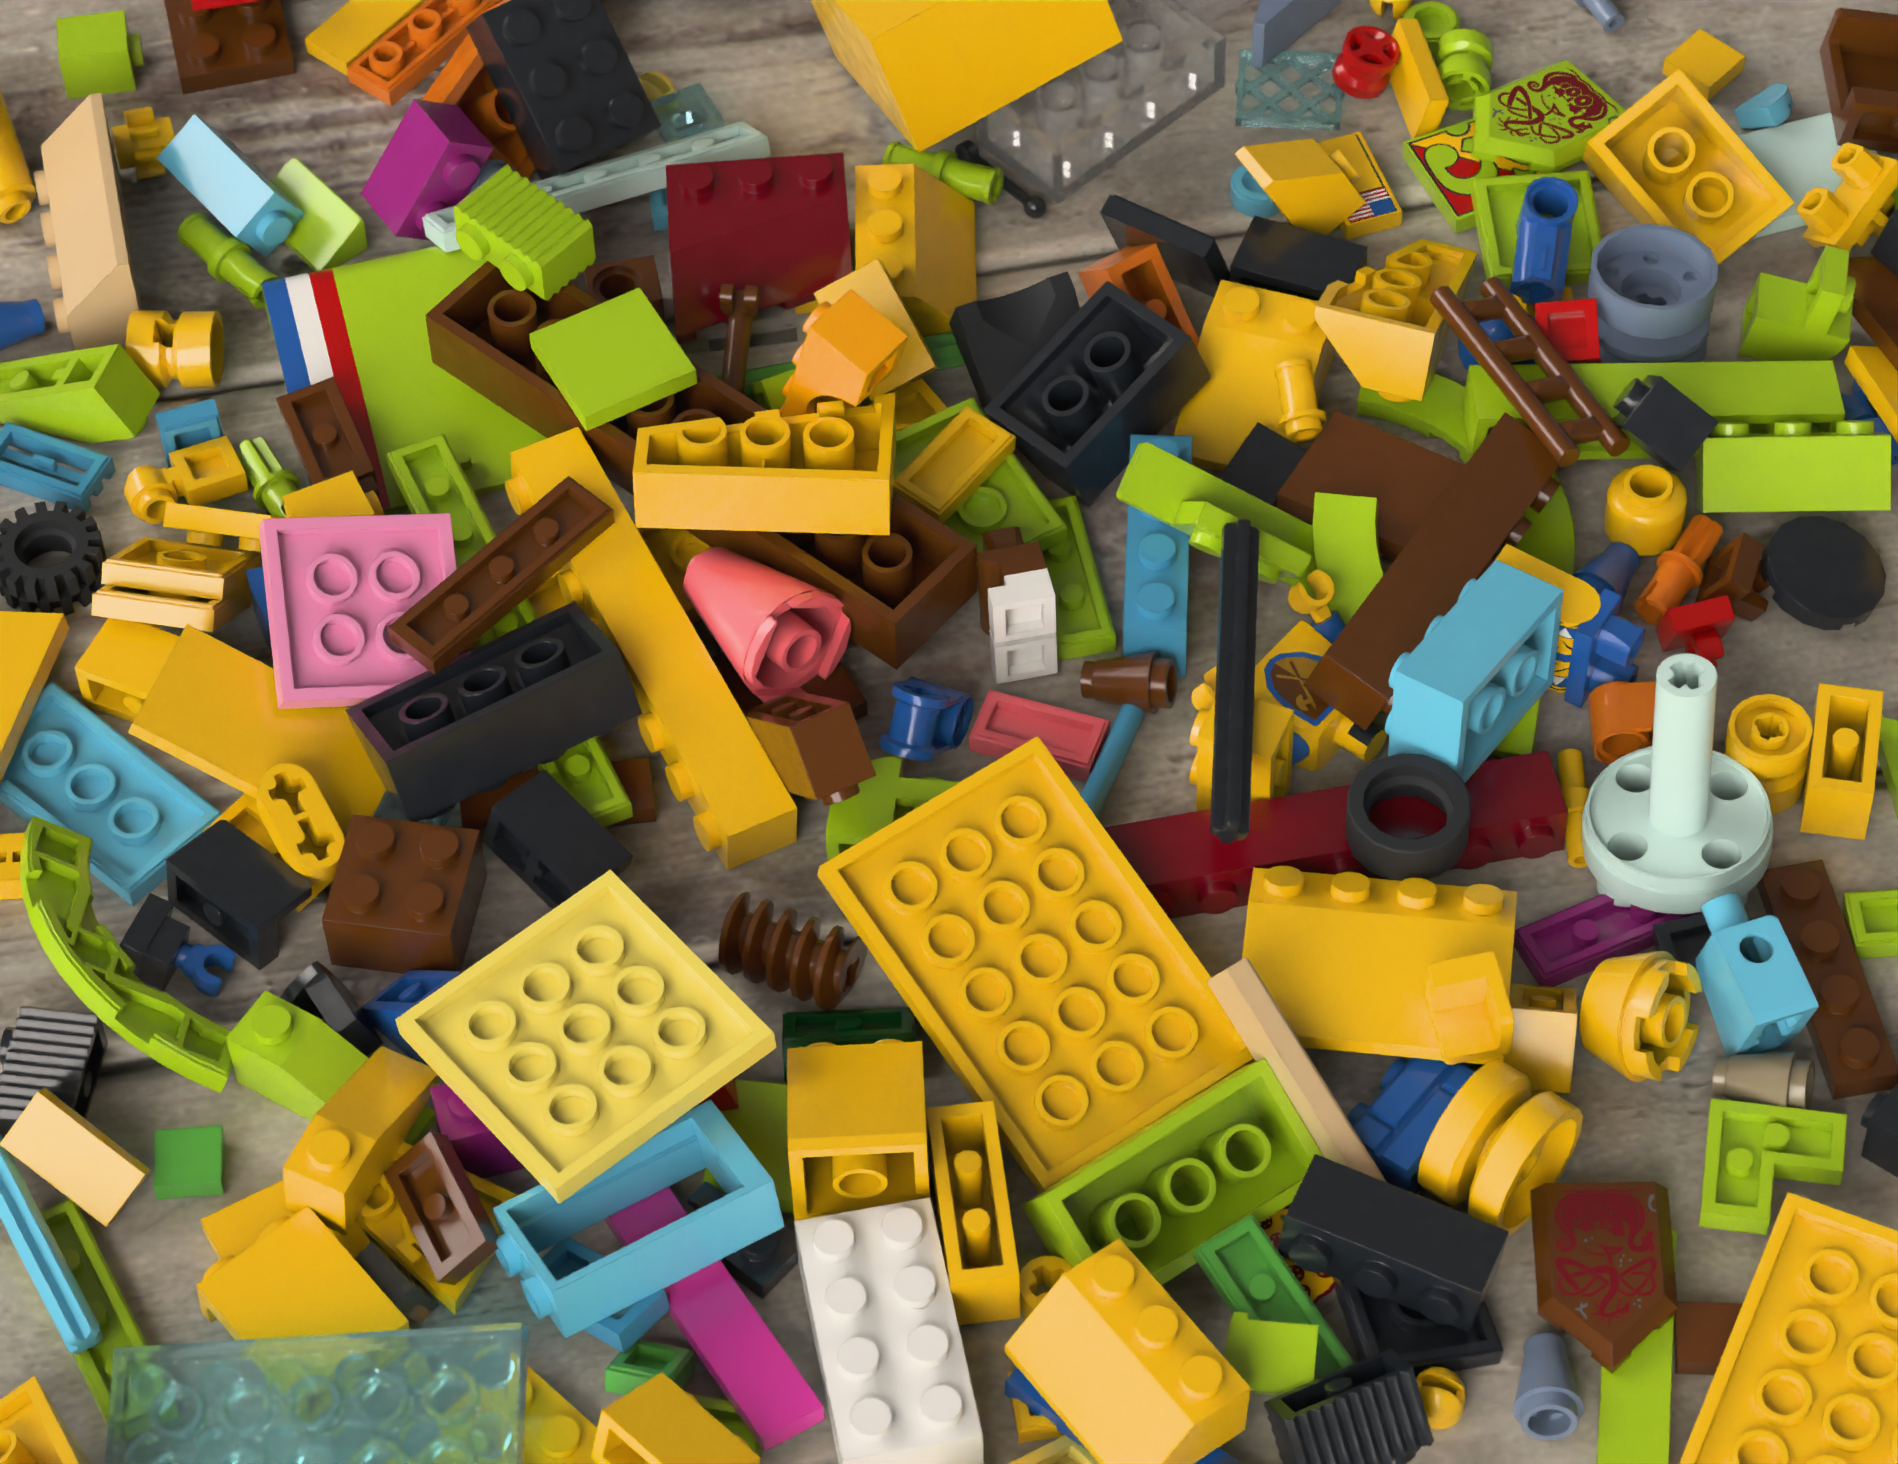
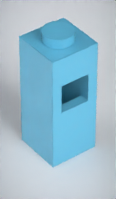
(230, 186)

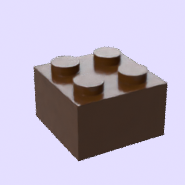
(404, 896)

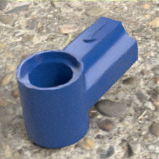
(1543, 241)

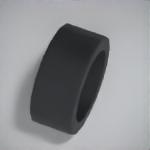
(1407, 777)

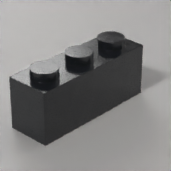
(1392, 1243)

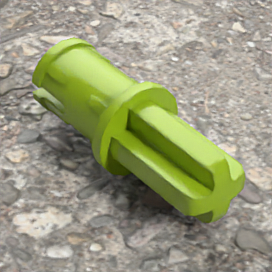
(266, 475)

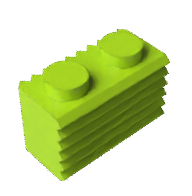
(524, 233)

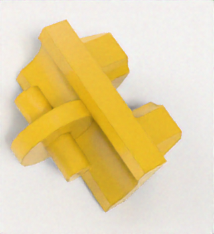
(1856, 205)

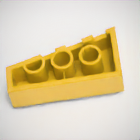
(771, 472)

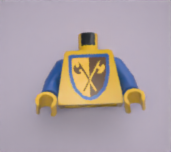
(1280, 679)

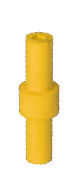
(1575, 796)

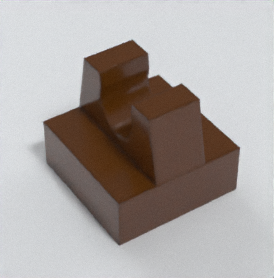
(1736, 573)

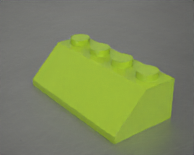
(1182, 1177)

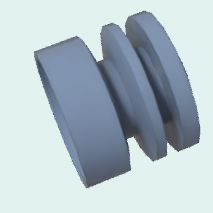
(1653, 294)

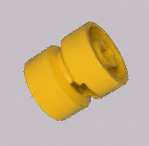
(177, 348)
(1773, 742)

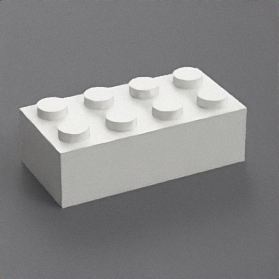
(888, 1337)

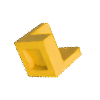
(1469, 1008)

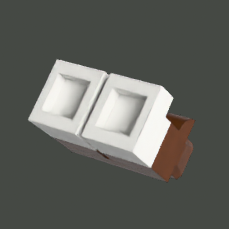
(1017, 606)

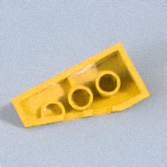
(1386, 318)

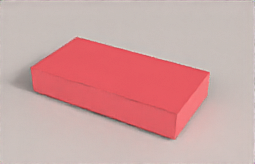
(1012, 721)

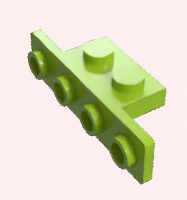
(1204, 504)

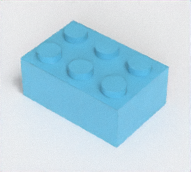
(1476, 670)

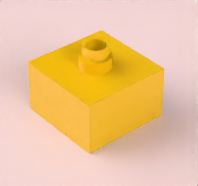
(959, 60)

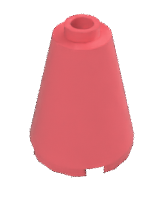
(767, 621)

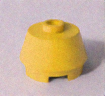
(1639, 1014)

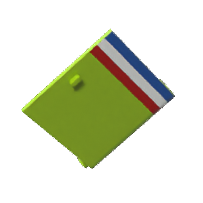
(372, 337)

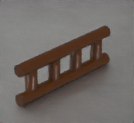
(1529, 396)

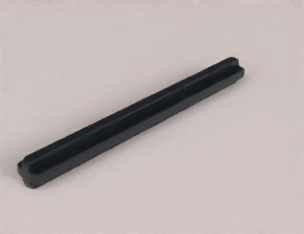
(1235, 682)

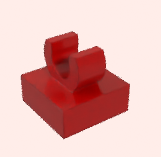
(1571, 328)
(1697, 628)

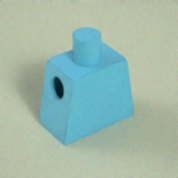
(1752, 979)

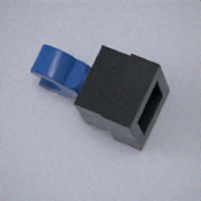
(161, 946)

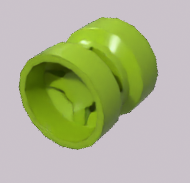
(1464, 66)

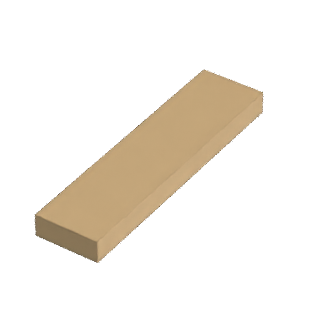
(1272, 1038)

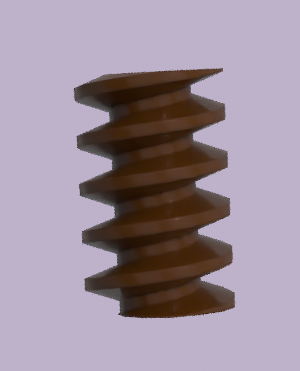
(789, 956)

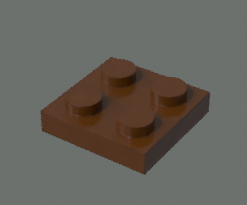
(229, 44)

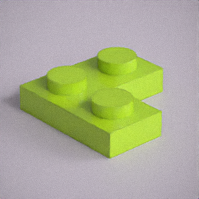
(1763, 1142)

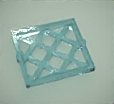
(1294, 119)

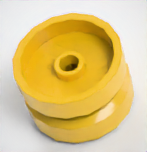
(1499, 1145)

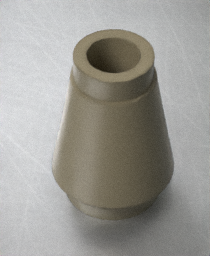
(1765, 1079)

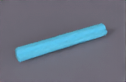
(45, 1260)

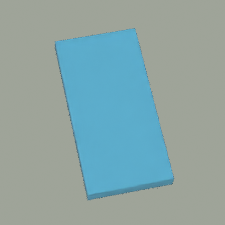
(103, 787)

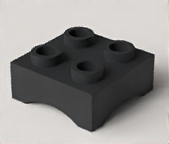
(1009, 330)

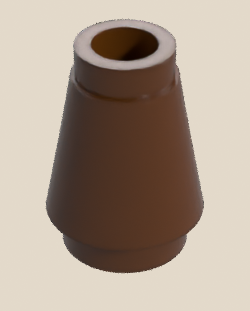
(1132, 679)

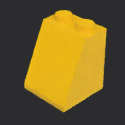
(856, 1126)

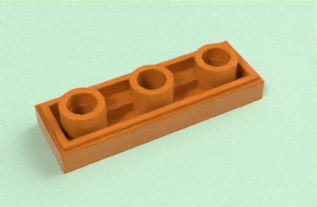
(415, 47)

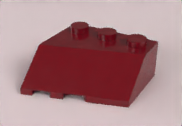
(757, 225)

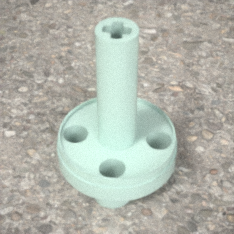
(1676, 816)

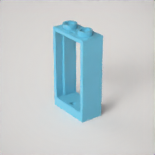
(658, 1260)

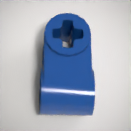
(926, 720)

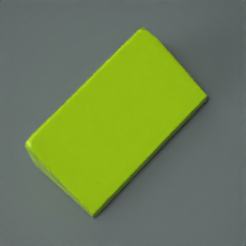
(329, 228)

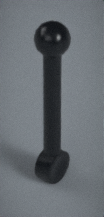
(1033, 205)

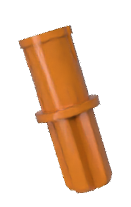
(1679, 569)

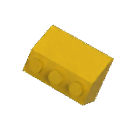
(922, 238)
(1128, 1366)

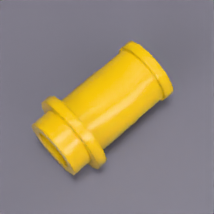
(1298, 400)

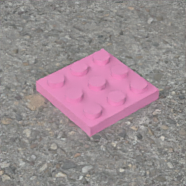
(335, 594)

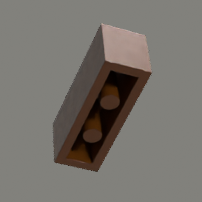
(813, 745)

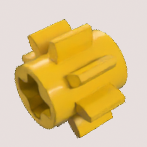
(142, 141)

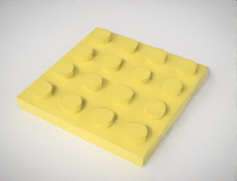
(585, 1035)

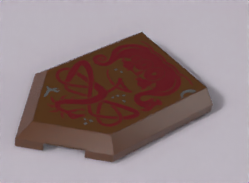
(1604, 1263)

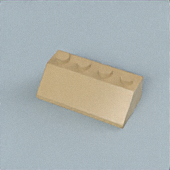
(87, 229)

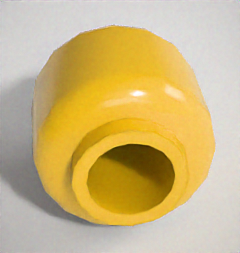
(1645, 509)

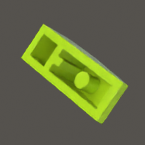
(78, 394)
(298, 1059)

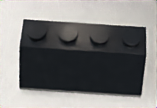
(495, 712)

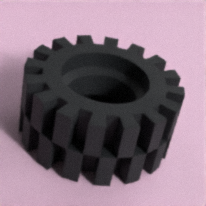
(45, 533)

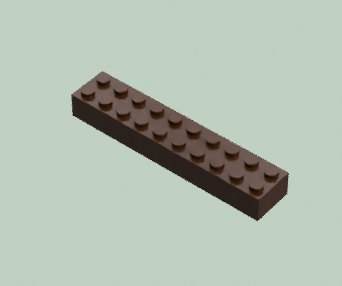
(890, 585)

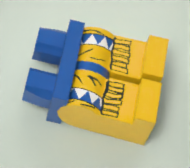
(1592, 638)

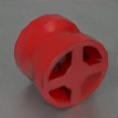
(1365, 62)

